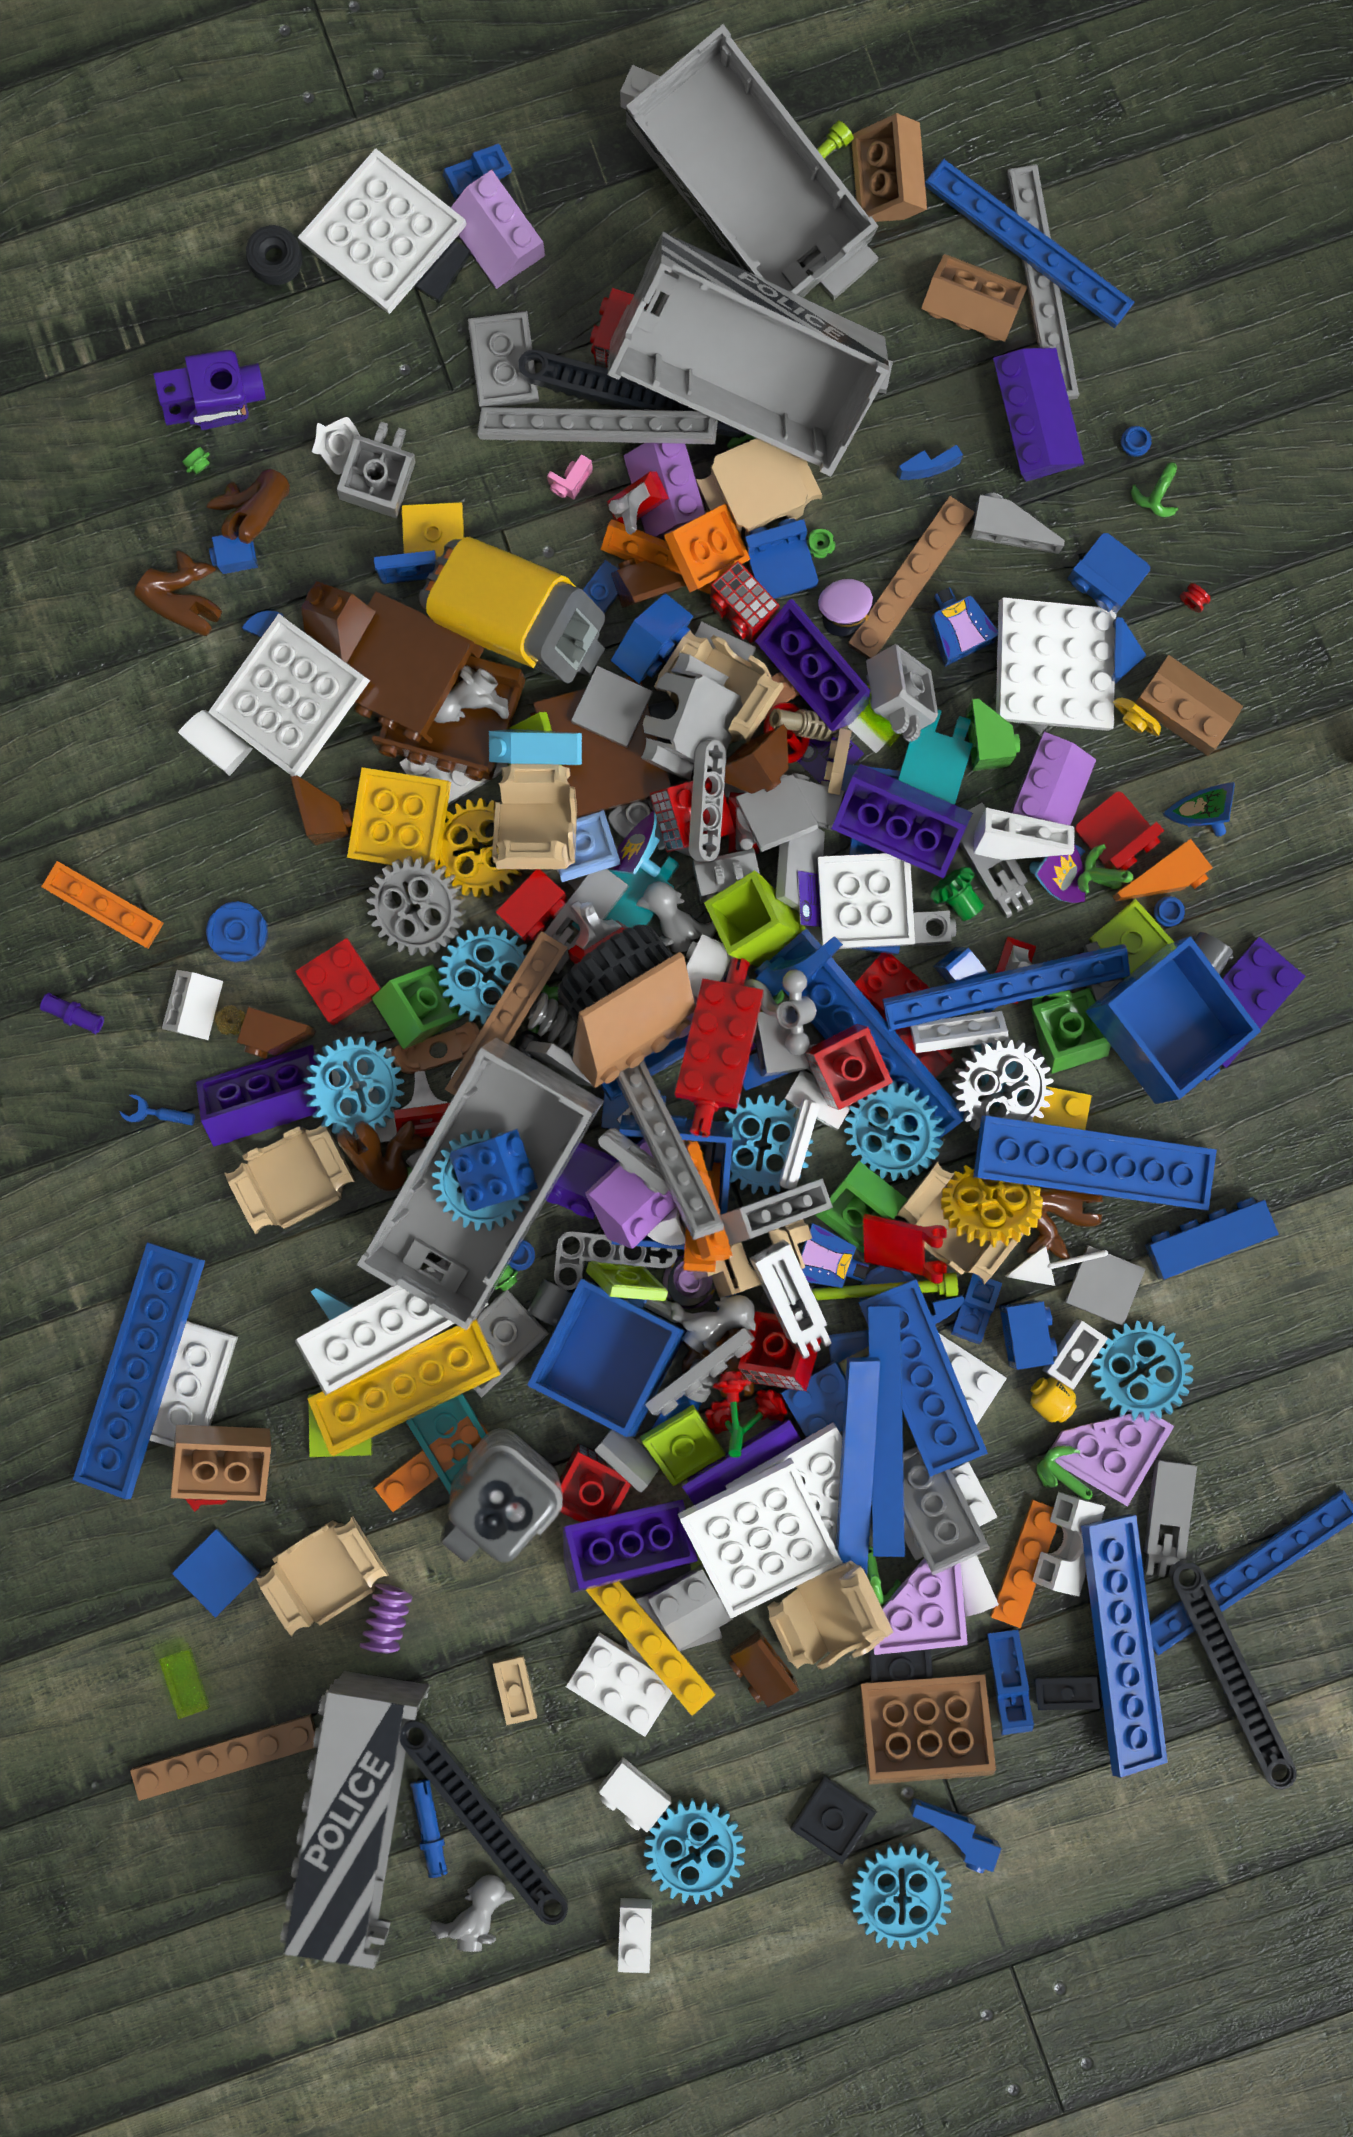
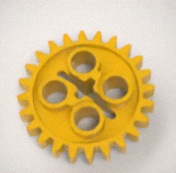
(483, 875)
(990, 1208)

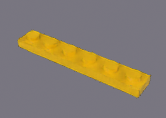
(653, 1645)

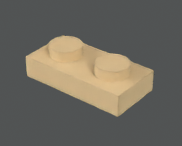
(838, 752)
(515, 1690)

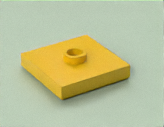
(431, 526)

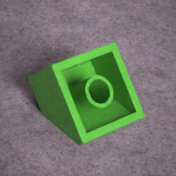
(991, 738)
(415, 1006)
(1068, 1033)
(858, 1195)

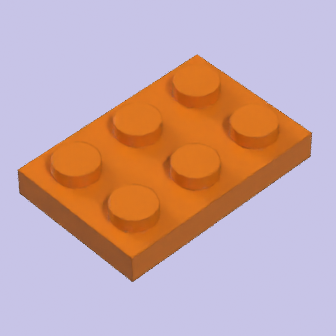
(706, 547)

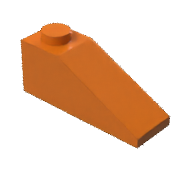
(1173, 873)

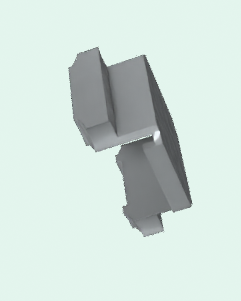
(702, 715)

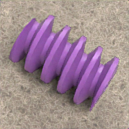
(387, 1619)

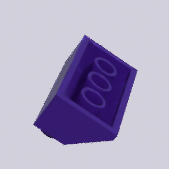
(1038, 412)
(814, 667)
(901, 820)
(256, 1096)
(579, 1175)
(754, 1452)
(626, 1546)

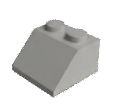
(689, 1607)

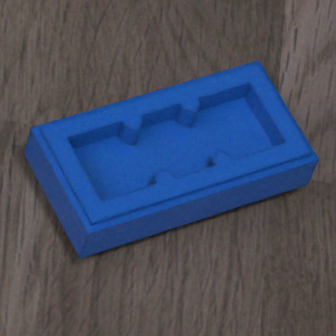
(601, 587)

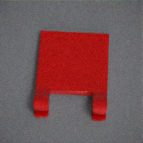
(903, 1246)

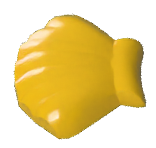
(1136, 717)

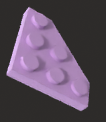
(1114, 1452)
(926, 1612)

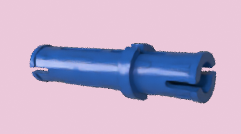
(429, 1829)

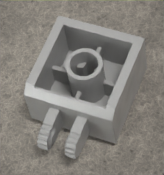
(367, 459)
(902, 691)
(722, 872)

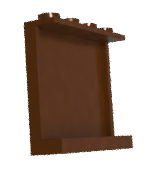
(408, 667)
(461, 743)
(608, 771)

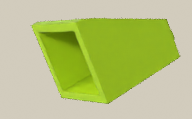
(753, 920)

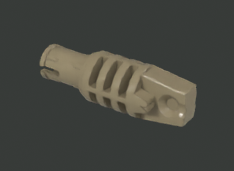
(803, 724)

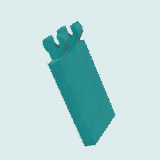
(937, 761)
(626, 909)
(435, 1423)

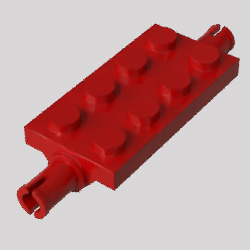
(719, 1045)

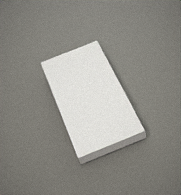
(194, 1381)

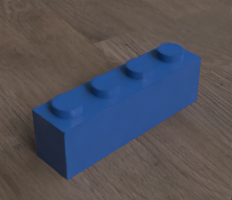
(1211, 1239)

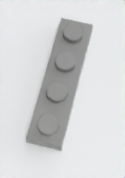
(711, 1365)

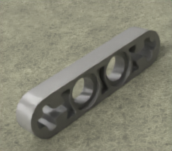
(702, 800)

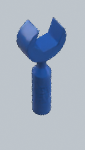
(161, 1113)

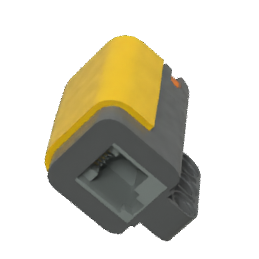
(514, 608)

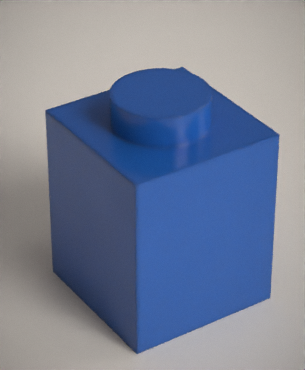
(232, 555)

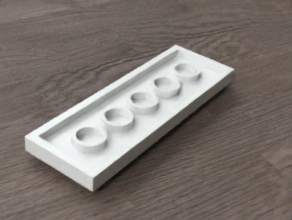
(370, 1335)

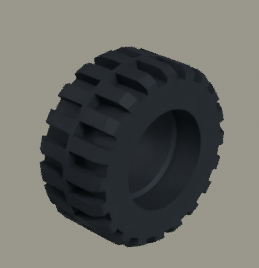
(611, 967)

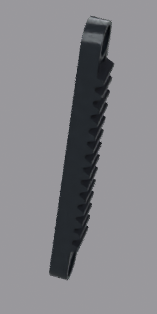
(595, 384)
(1233, 1674)
(484, 1821)

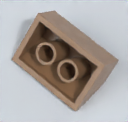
(889, 169)
(973, 298)
(1189, 705)
(220, 1463)

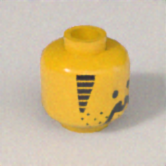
(1053, 1399)

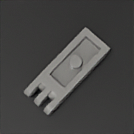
(634, 1159)

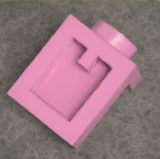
(576, 476)

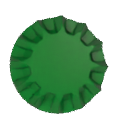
(958, 893)

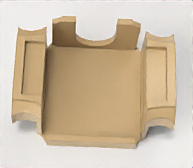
(759, 484)
(746, 679)
(536, 818)
(290, 1178)
(924, 1210)
(744, 1275)
(321, 1575)
(830, 1615)

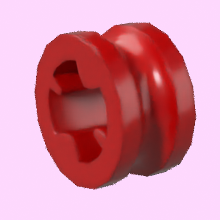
(1195, 597)

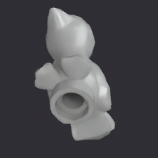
(472, 692)
(677, 926)
(708, 1328)
(473, 1924)

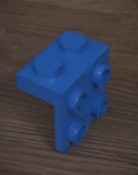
(782, 558)
(1109, 573)
(493, 1170)

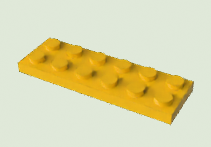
(404, 1387)

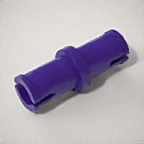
(72, 1013)

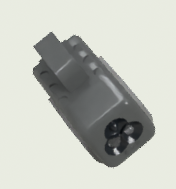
(500, 1498)

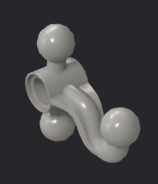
(794, 983)

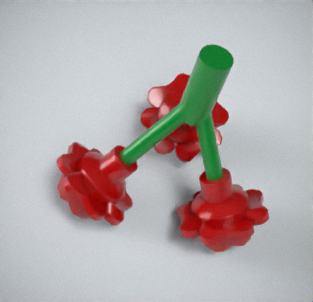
(724, 1414)

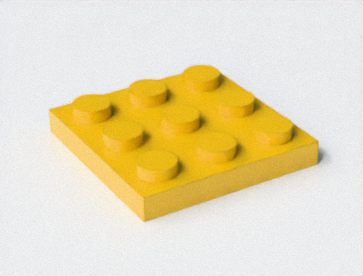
(398, 817)

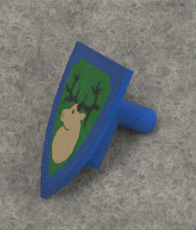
(1205, 807)

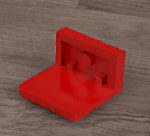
(1120, 829)
(887, 979)

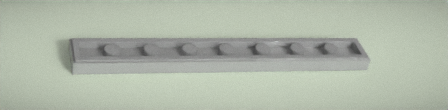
(1043, 294)
(596, 425)
(669, 1152)

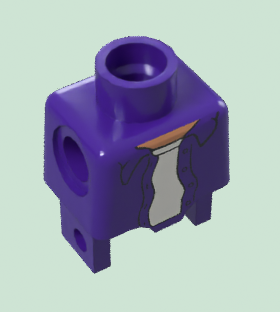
(210, 390)

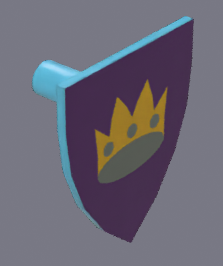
(638, 848)
(1060, 876)

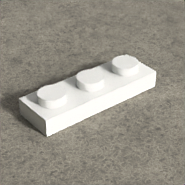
(959, 1031)

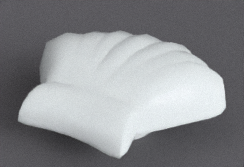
(335, 443)

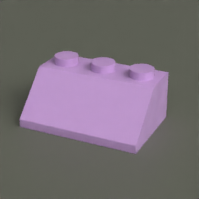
(497, 230)

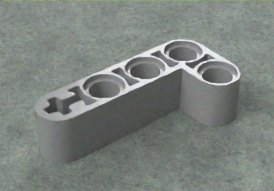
(587, 1253)

